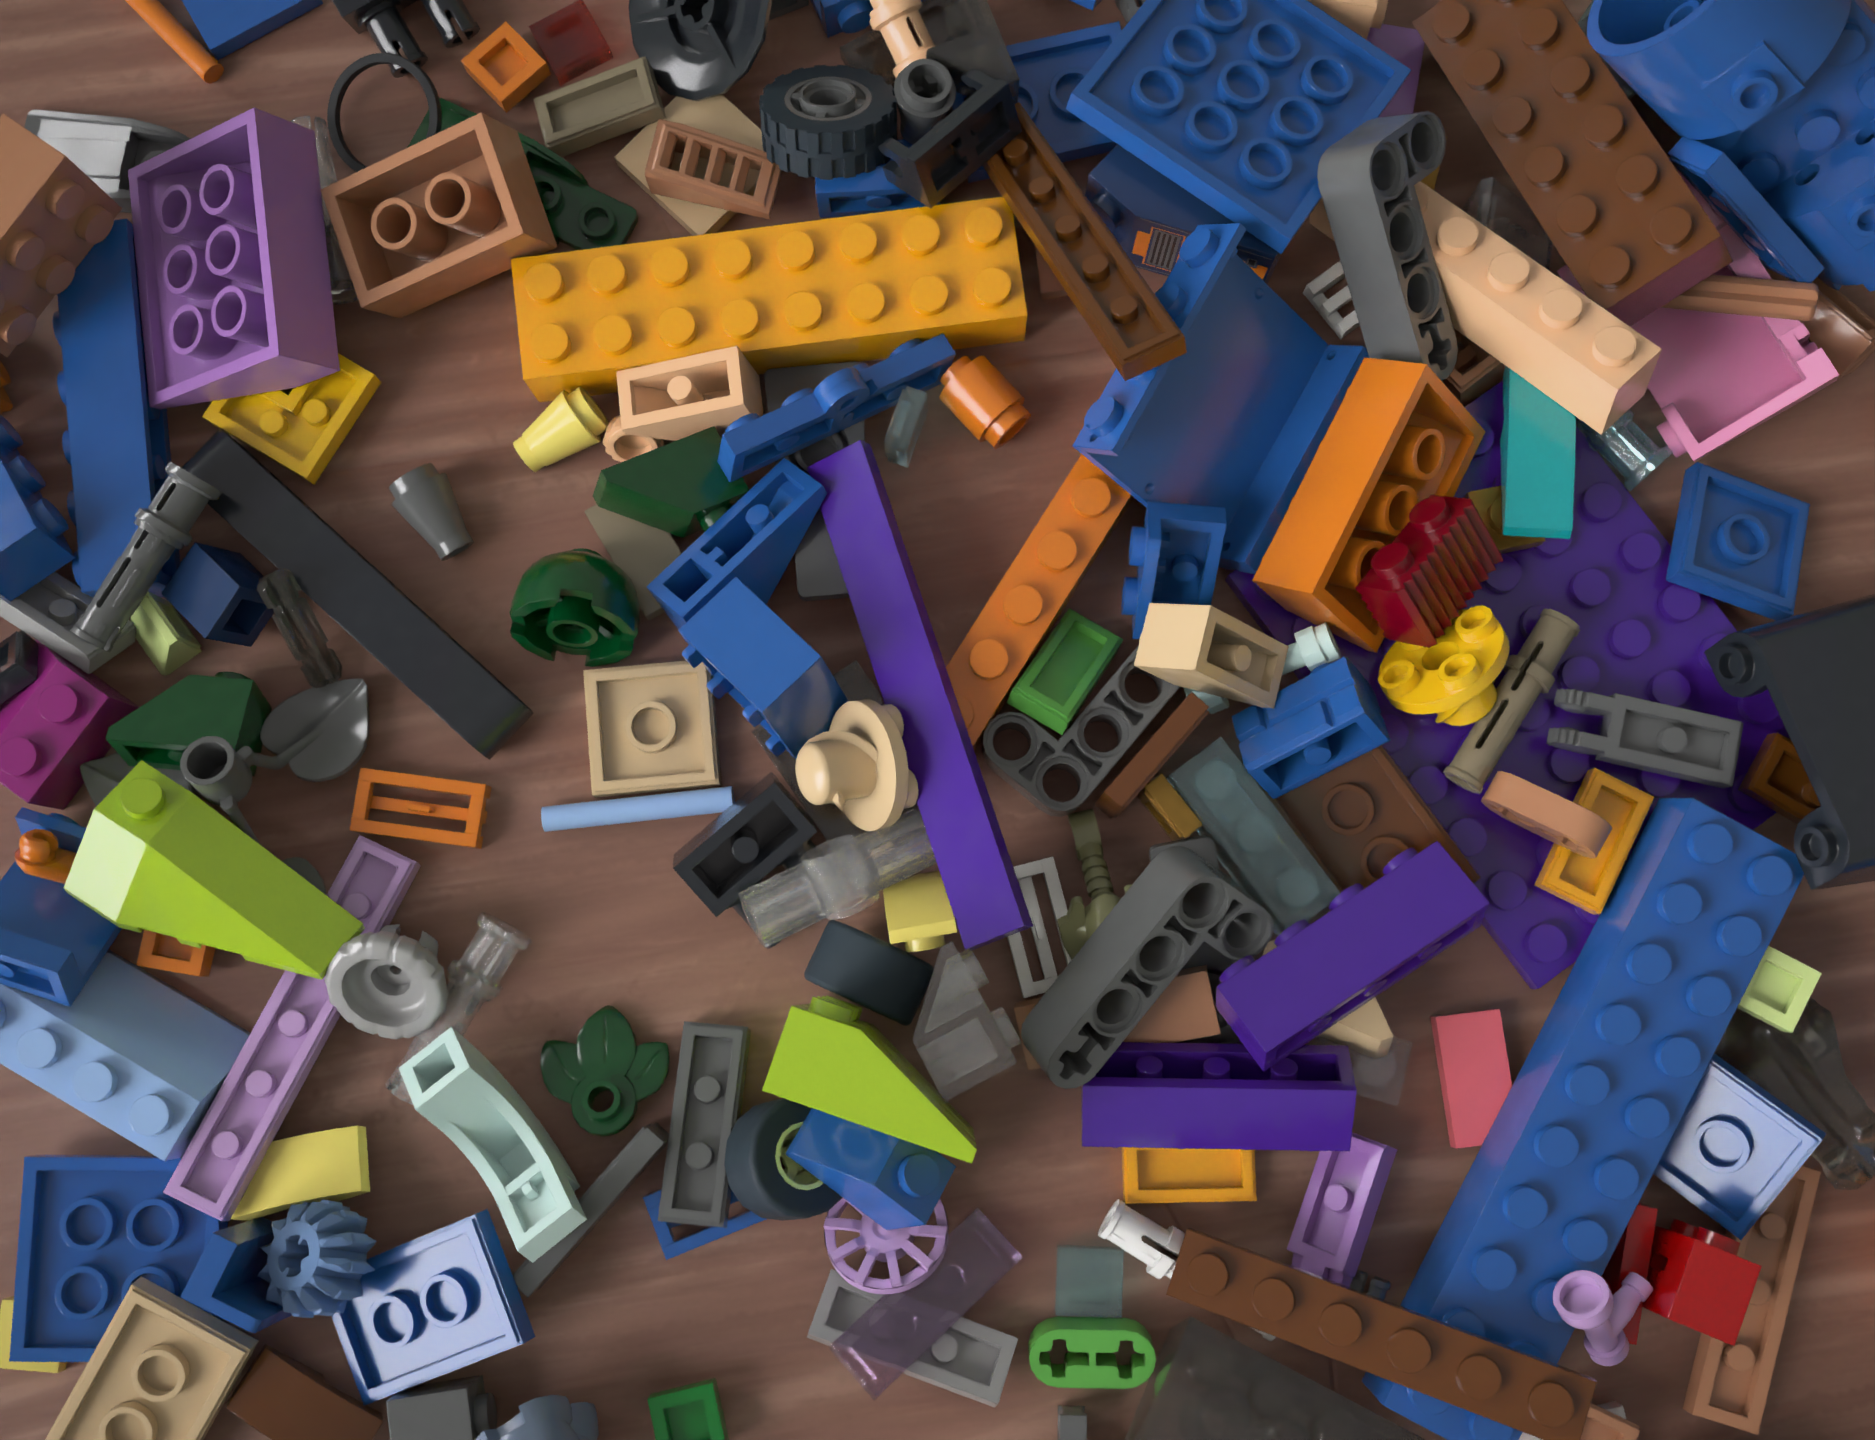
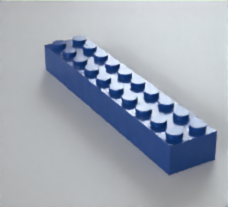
(1600, 1090)

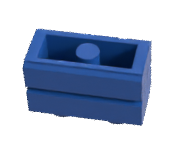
(1311, 729)

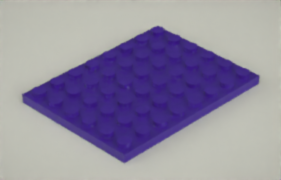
(1633, 641)

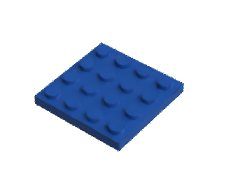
(1238, 101)

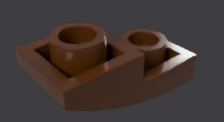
(295, 1404)

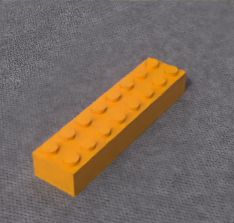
(775, 292)

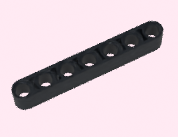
(359, 596)

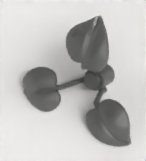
(314, 731)

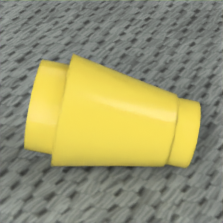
(562, 430)

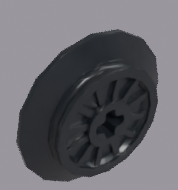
(699, 44)

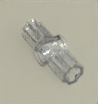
(837, 878)

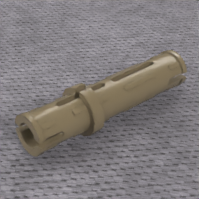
(1524, 680)

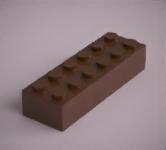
(1576, 151)

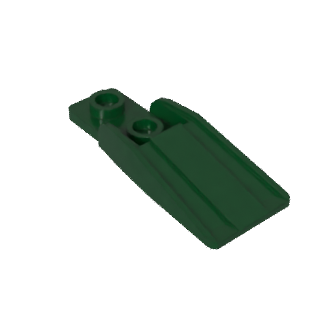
(574, 209)

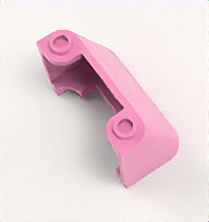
(1726, 369)

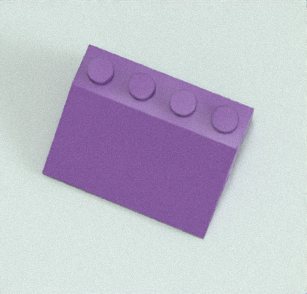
(233, 263)

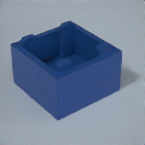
(763, 667)

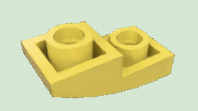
(919, 912)
(308, 1170)

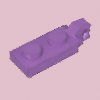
(1340, 1209)

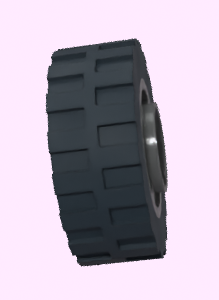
(827, 121)

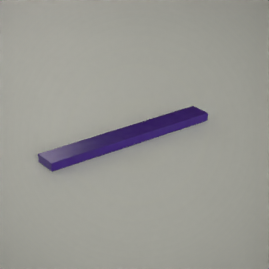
(916, 681)

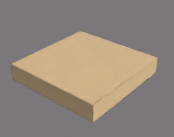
(710, 115)
(651, 729)

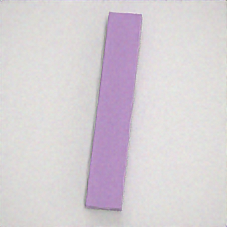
(281, 1049)

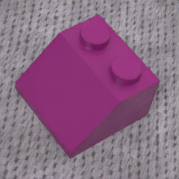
(55, 729)

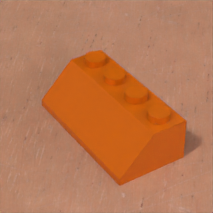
(1382, 455)

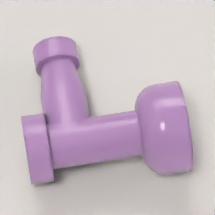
(1589, 1305)

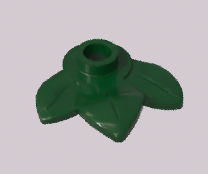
(600, 1062)

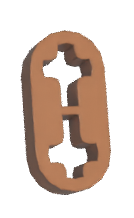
(1546, 814)

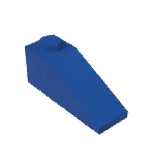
(746, 542)

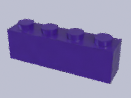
(1349, 954)
(1220, 1099)

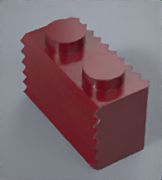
(1429, 570)

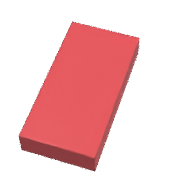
(1471, 1072)

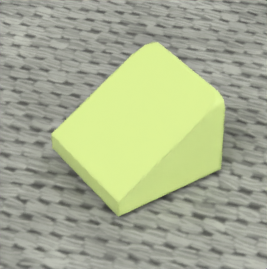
(163, 634)

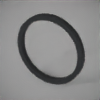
(350, 74)

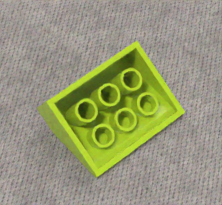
(858, 1075)

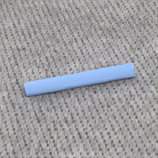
(637, 808)

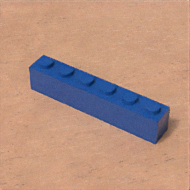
(113, 434)

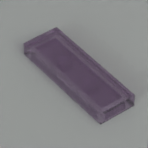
(910, 1322)

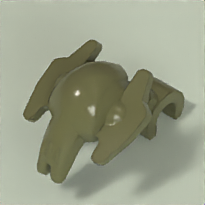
(1080, 921)

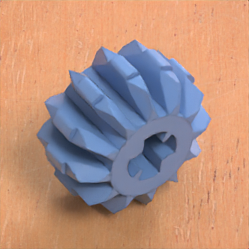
(317, 1259)

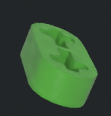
(1091, 1352)

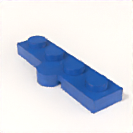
(833, 406)

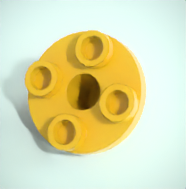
(1453, 674)

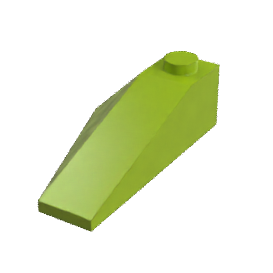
(186, 872)

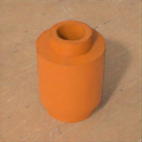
(983, 400)

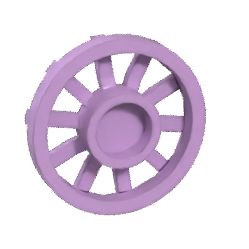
(884, 1247)

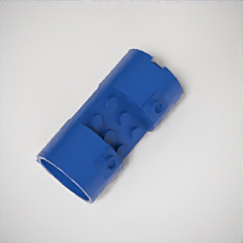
(1774, 90)

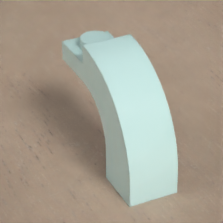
(500, 1137)

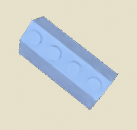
(124, 1053)

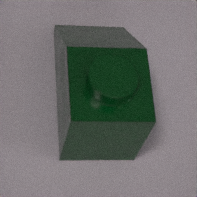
(672, 486)
(192, 709)

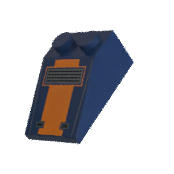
(1156, 215)

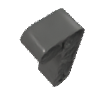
(1384, 240)
(1071, 751)
(1134, 959)

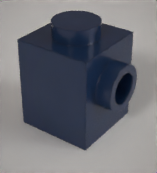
(219, 595)

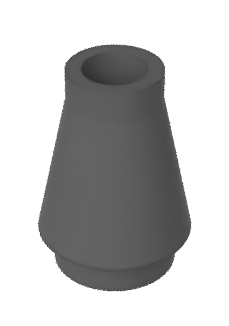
(923, 97)
(432, 510)

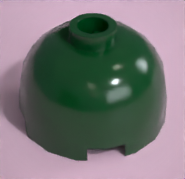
(576, 607)

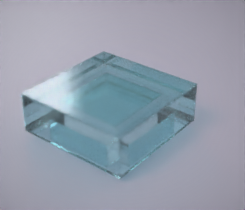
(906, 426)
(1089, 1281)

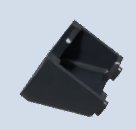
(1824, 691)

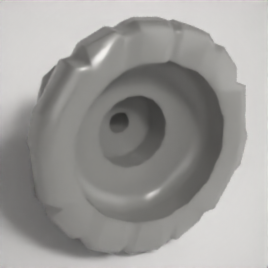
(388, 983)

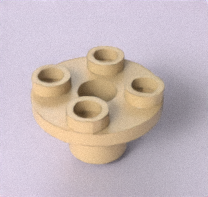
(860, 765)

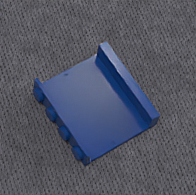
(1231, 414)

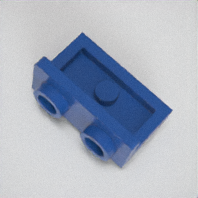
(1174, 557)

